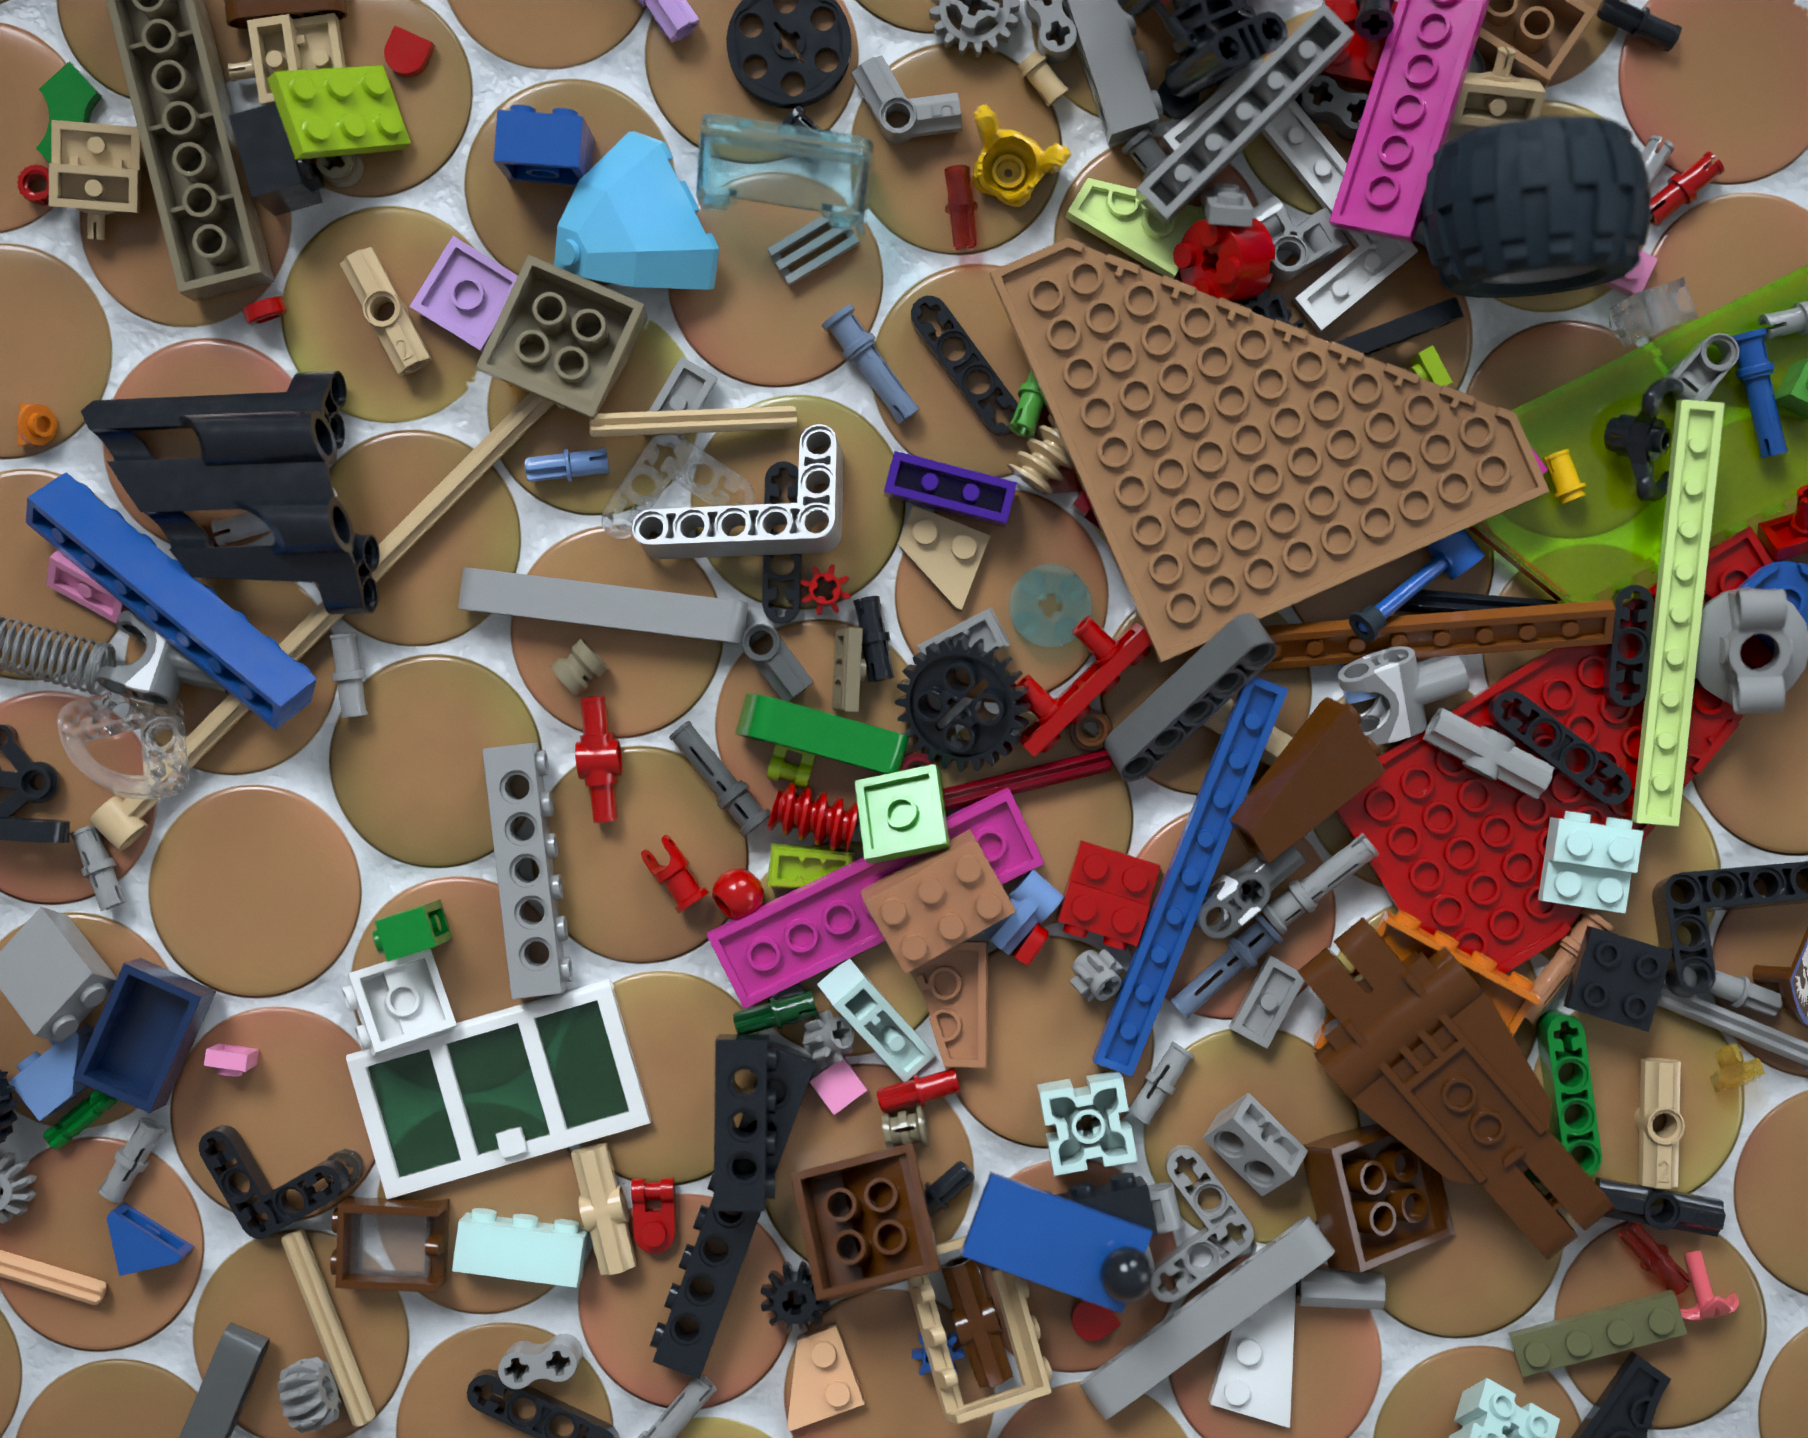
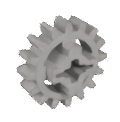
(989, 16)

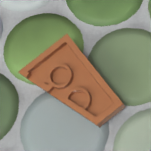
(958, 1003)

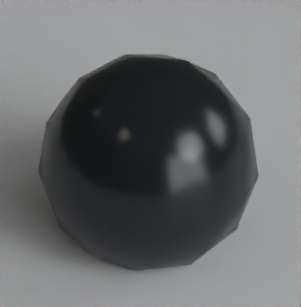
(1126, 1274)

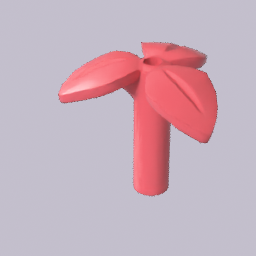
(1707, 1305)

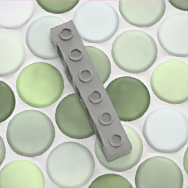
(1244, 114)
(526, 975)

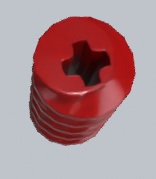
(813, 817)

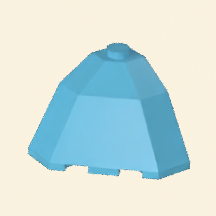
(636, 223)

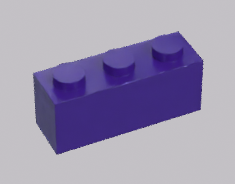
(950, 489)

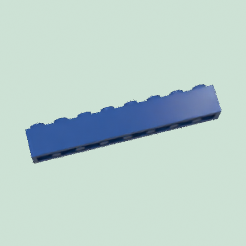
(170, 600)

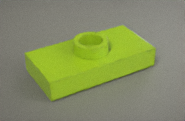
(798, 864)

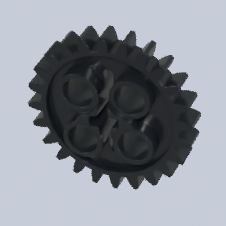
(988, 731)

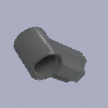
(779, 665)

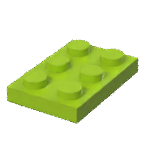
(338, 111)

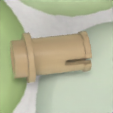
(1042, 77)

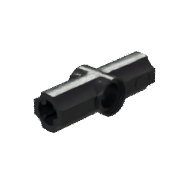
(1679, 1209)

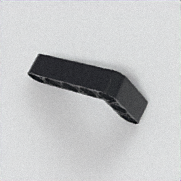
(1700, 899)

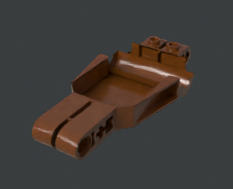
(1448, 1080)

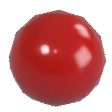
(738, 893)

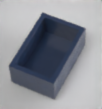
(144, 1035)

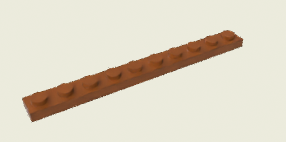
(1446, 633)

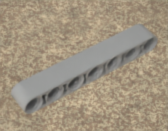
(602, 605)
(1207, 1317)

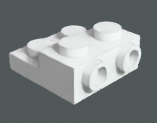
(398, 1003)

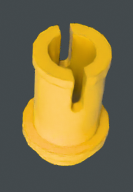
(1564, 476)

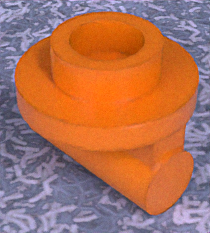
(35, 425)

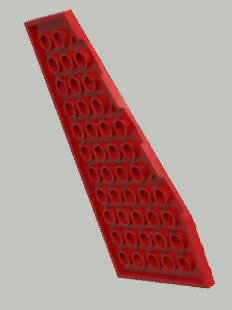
(1473, 849)

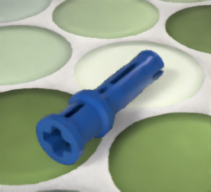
(1755, 372)

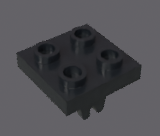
(1617, 978)

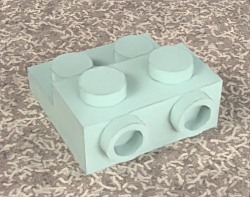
(1589, 862)

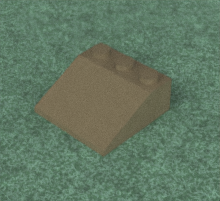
(563, 337)

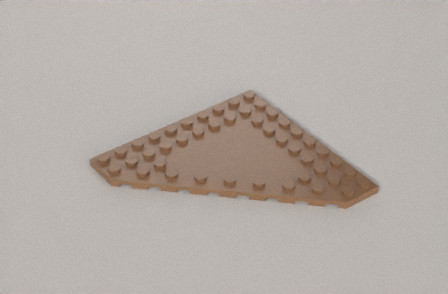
(1241, 450)

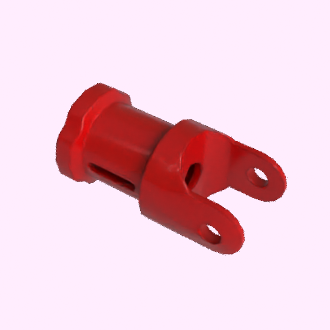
(675, 876)

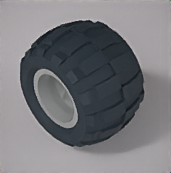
(1536, 207)

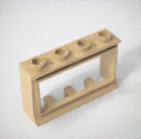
(1022, 1332)

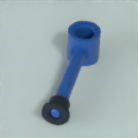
(1449, 555)

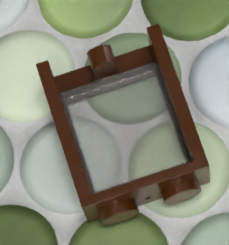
(390, 1244)

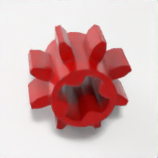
(814, 587)

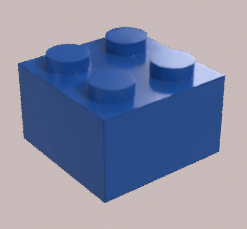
(543, 145)

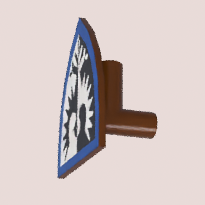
(1791, 981)

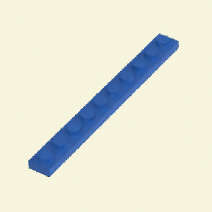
(1189, 875)

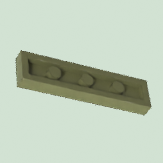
(1598, 1333)

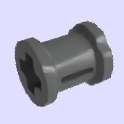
(1145, 152)

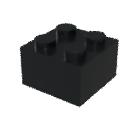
(270, 165)

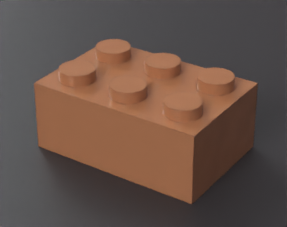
(937, 901)

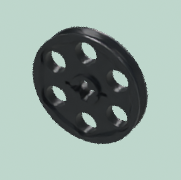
(785, 63)

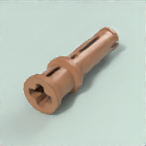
(1562, 965)

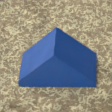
(142, 1242)

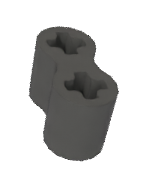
(1334, 107)

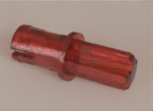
(961, 207)
(1655, 1258)

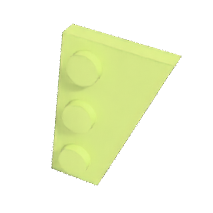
(1126, 224)

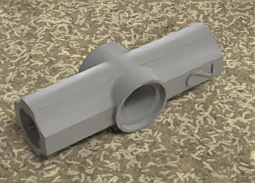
(1488, 753)

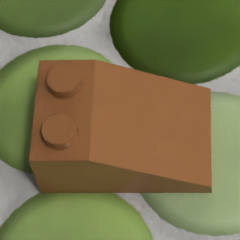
(1538, 31)

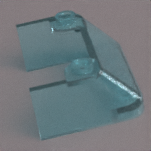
(785, 168)

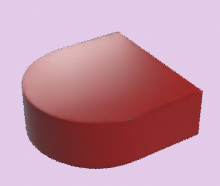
(407, 52)
(1030, 945)
(1092, 1320)

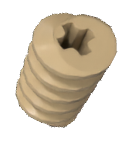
(1043, 461)

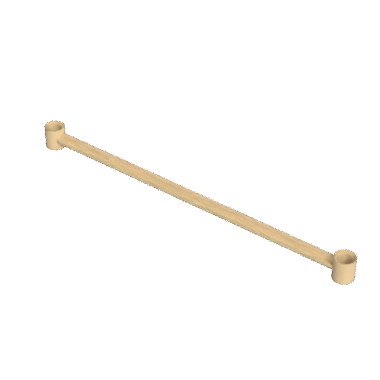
(121, 820)

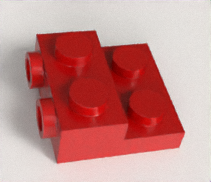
(1107, 895)

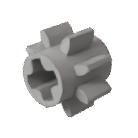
(1096, 975)
(828, 1037)

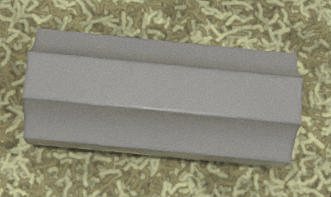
(1341, 1289)

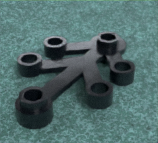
(24, 779)

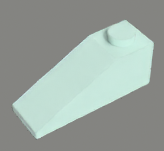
(876, 1019)

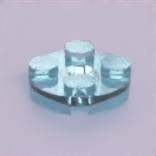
(1034, 587)

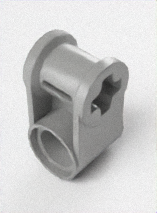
(1698, 373)

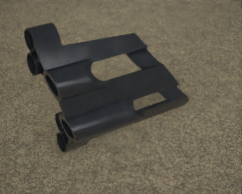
(257, 457)

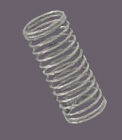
(90, 678)

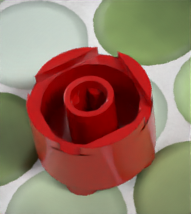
(1226, 259)

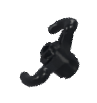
(1644, 439)

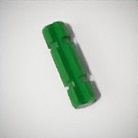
(78, 1119)

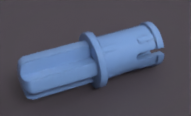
(567, 465)

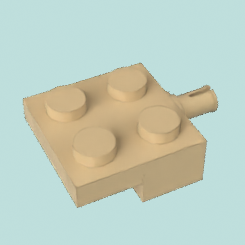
(289, 45)
(1495, 97)
(95, 170)

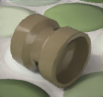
(579, 668)

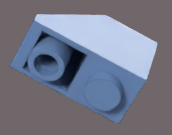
(47, 1079)

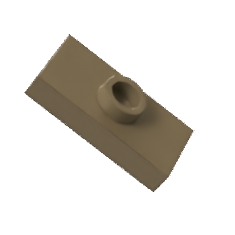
(848, 669)

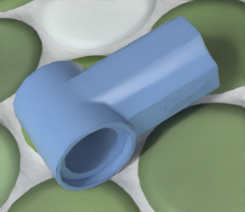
(1033, 901)

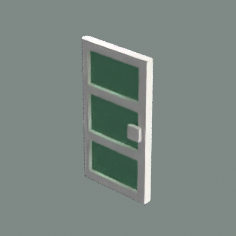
(500, 1089)

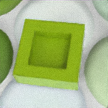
(1430, 367)

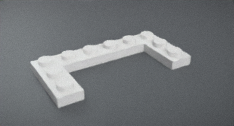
(1321, 172)

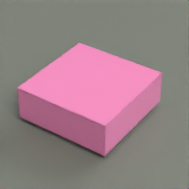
(838, 1085)

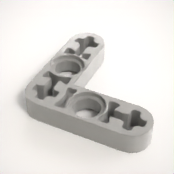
(1215, 1221)

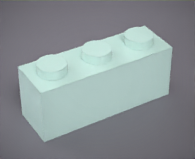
(520, 1248)

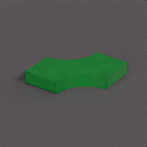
(68, 99)

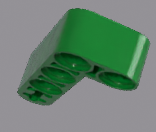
(821, 734)
(1575, 1090)

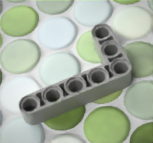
(758, 519)

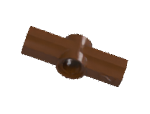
(976, 1321)

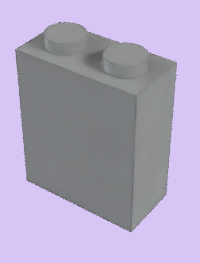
(53, 975)

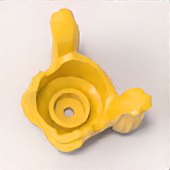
(1013, 152)

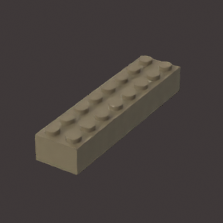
(190, 146)

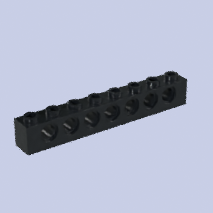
(689, 1350)

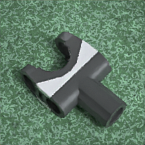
(158, 673)
(1239, 907)

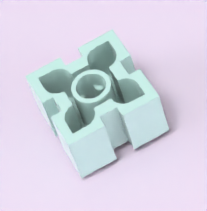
(1108, 1136)
(1491, 1412)

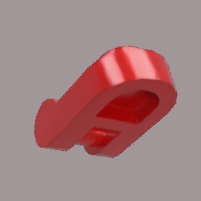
(654, 1228)

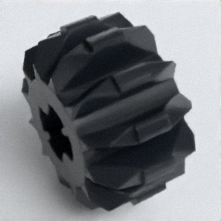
(785, 1310)

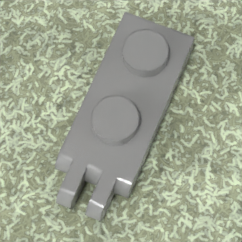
(1226, 205)

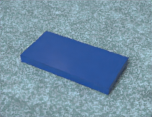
(1048, 1238)

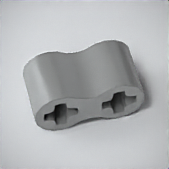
(1048, 21)
(540, 1361)

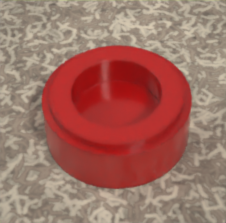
(264, 310)

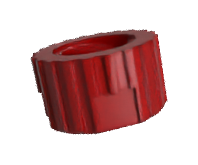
(25, 180)

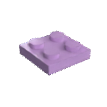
(465, 293)

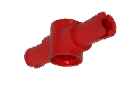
(598, 759)

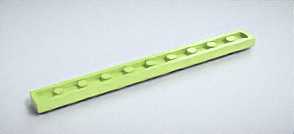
(1678, 612)

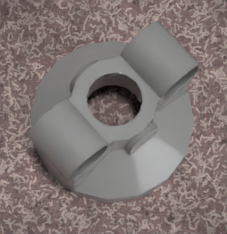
(1724, 628)

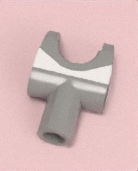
(1401, 690)

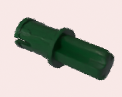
(775, 1013)

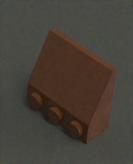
(1374, 1197)
(865, 1223)

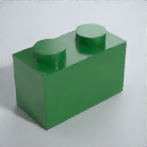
(411, 931)

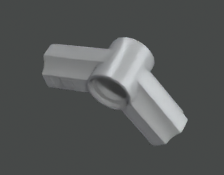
(884, 96)

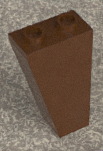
(1308, 781)

